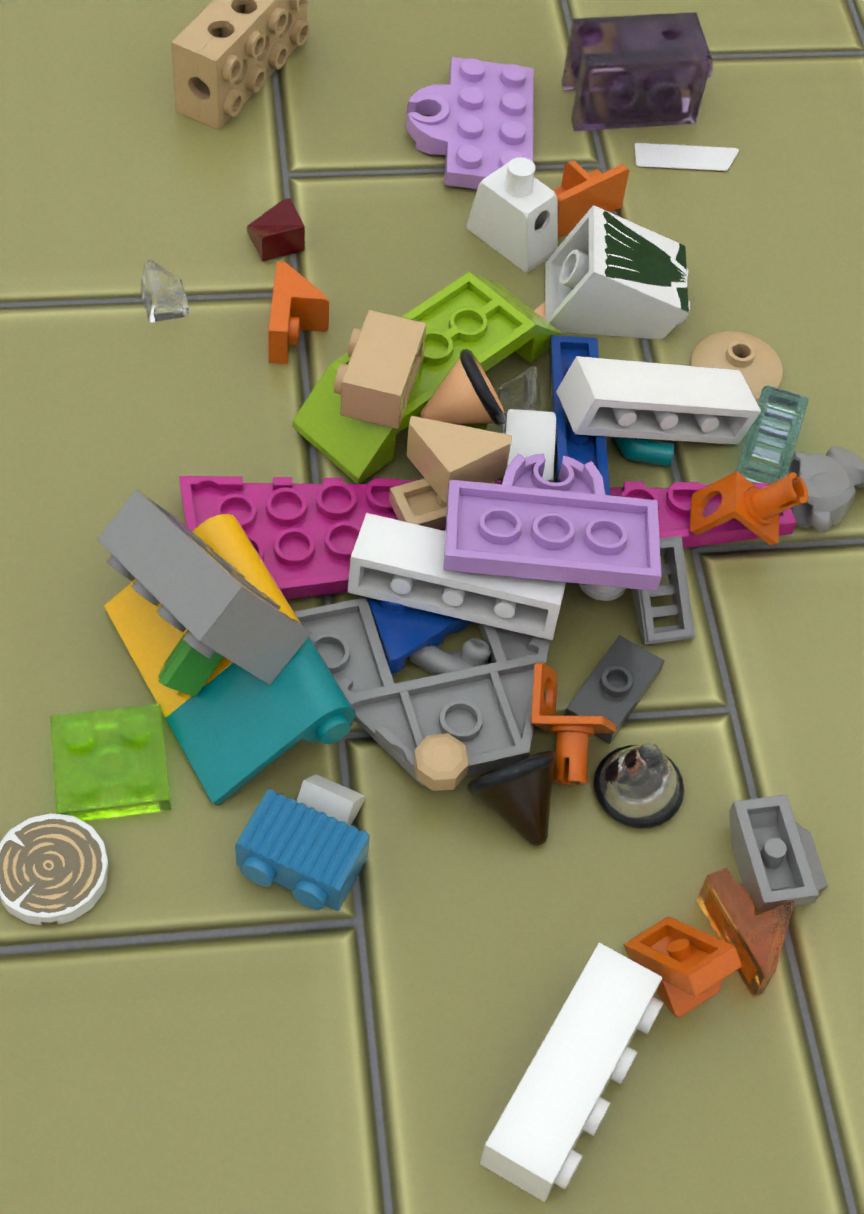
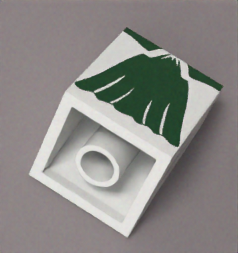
(616, 280)

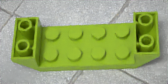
(463, 315)

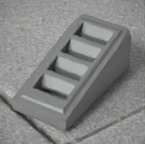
(675, 568)

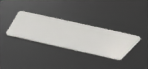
(684, 156)

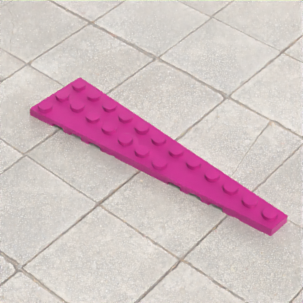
(312, 528)

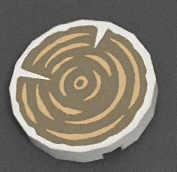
(52, 869)

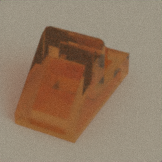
(755, 937)

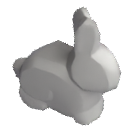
(829, 486)

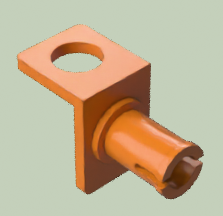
(750, 505)
(570, 731)

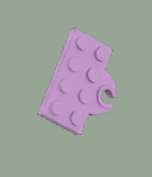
(475, 119)
(552, 528)

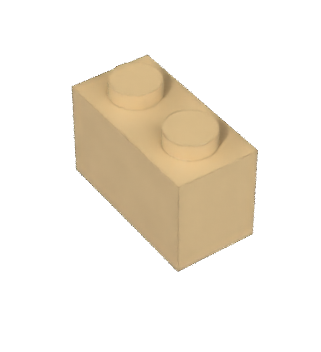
(381, 368)

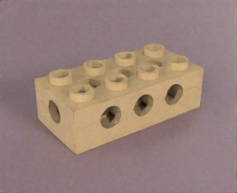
(232, 54)

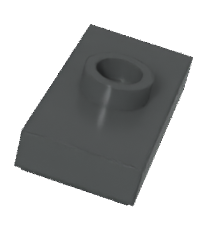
(616, 685)

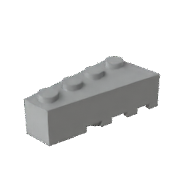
(200, 590)

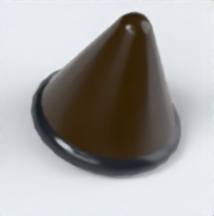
(521, 794)

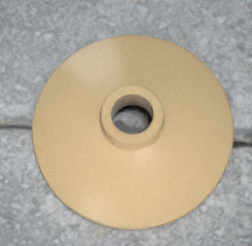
(740, 352)

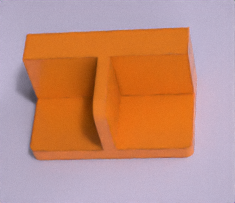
(583, 190)

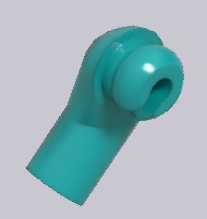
(646, 450)

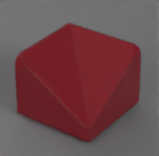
(278, 231)

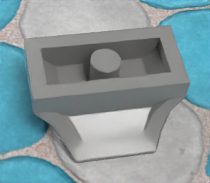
(774, 853)

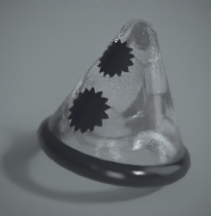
(639, 786)

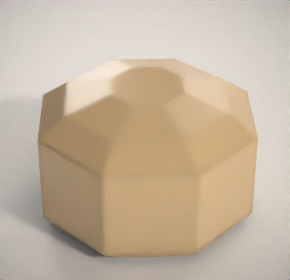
(440, 762)

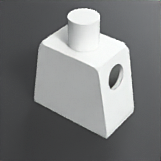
(516, 215)

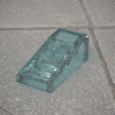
(779, 410)

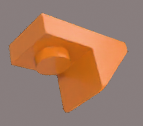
(294, 308)
(686, 959)

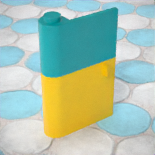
(235, 719)

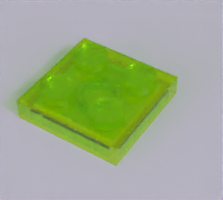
(110, 762)

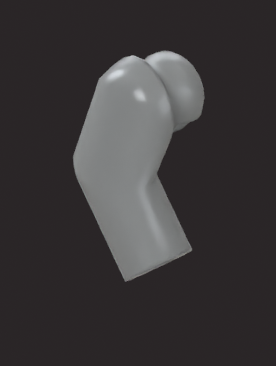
(436, 661)

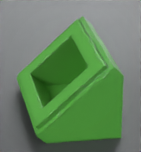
(187, 668)

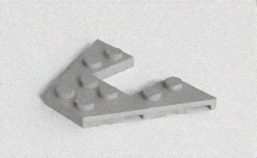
(477, 705)

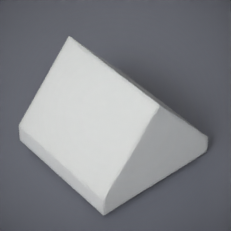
(330, 798)

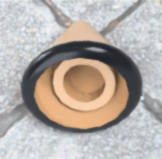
(465, 396)

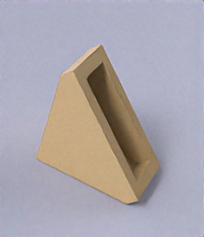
(456, 453)

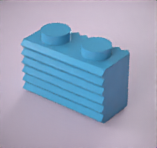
(301, 851)

